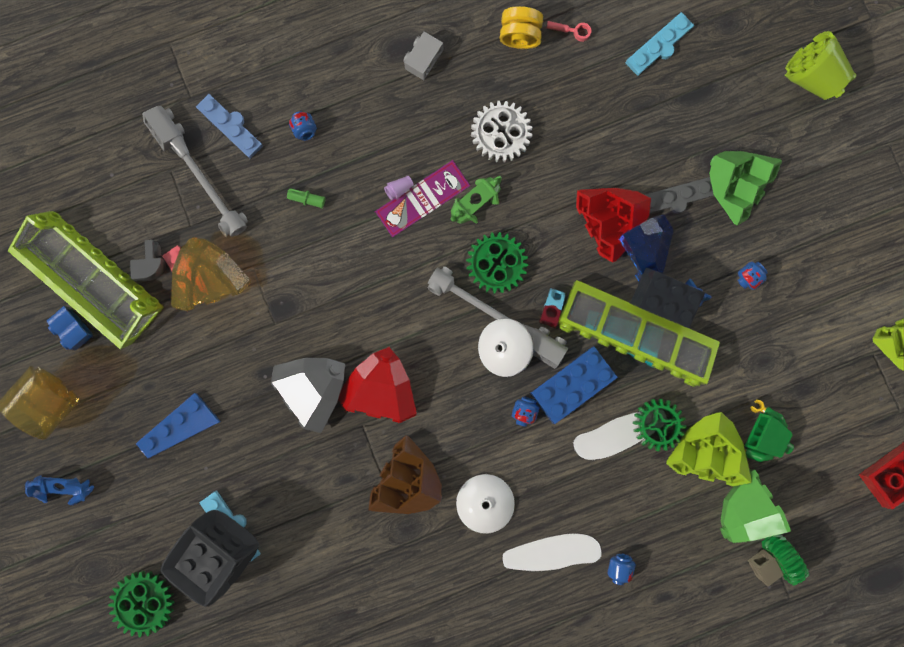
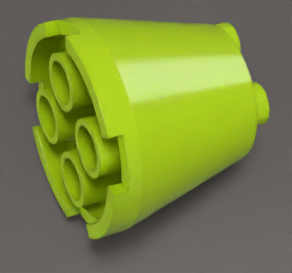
(821, 67)

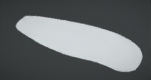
(612, 437)
(553, 553)

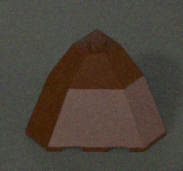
(407, 482)

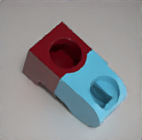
(552, 308)

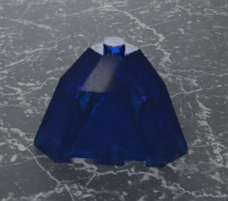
(649, 244)

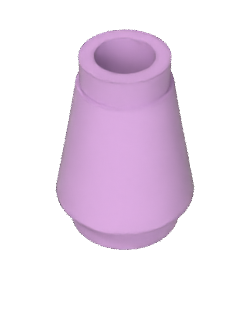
(398, 187)

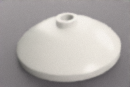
(515, 343)
(482, 489)

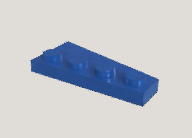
(184, 422)

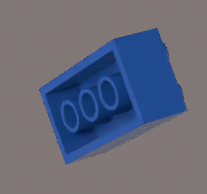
(573, 385)

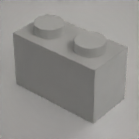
(423, 55)

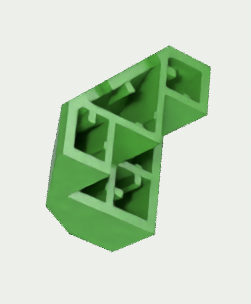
(740, 181)
(751, 514)

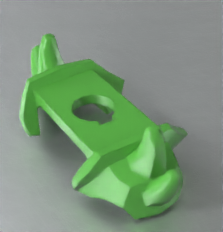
(487, 188)

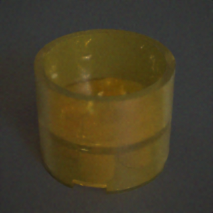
(37, 403)

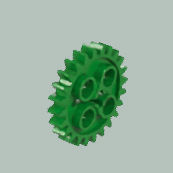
(511, 272)
(129, 616)

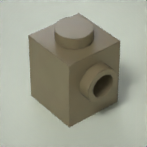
(765, 567)

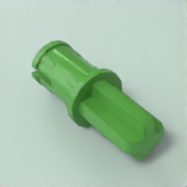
(306, 198)

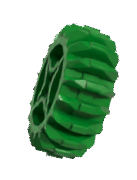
(675, 421)
(788, 559)

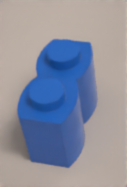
(69, 328)

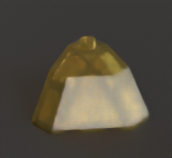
(204, 275)

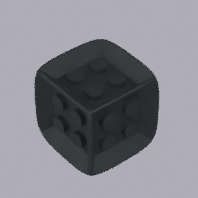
(209, 557)

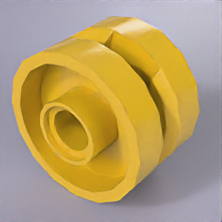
(521, 27)

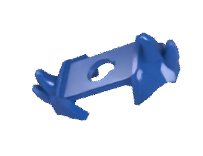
(42, 486)

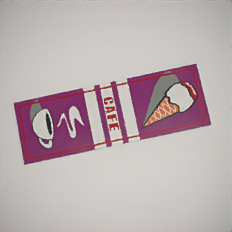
(422, 198)

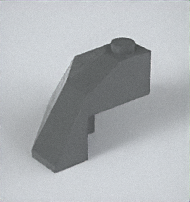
(309, 389)

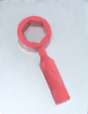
(565, 28)

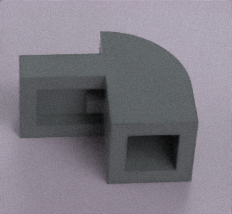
(151, 266)

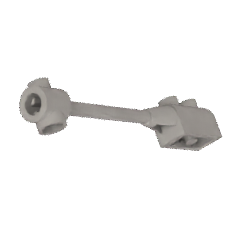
(170, 136)
(544, 347)

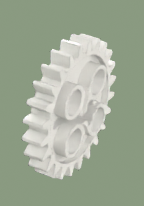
(487, 140)

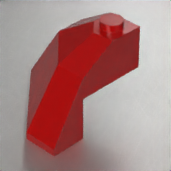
(611, 214)
(379, 388)

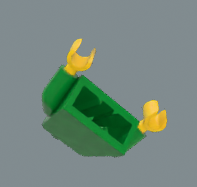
(769, 435)

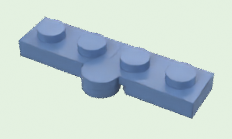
(230, 125)

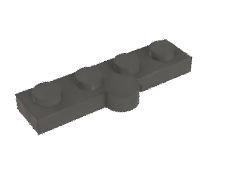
(678, 197)

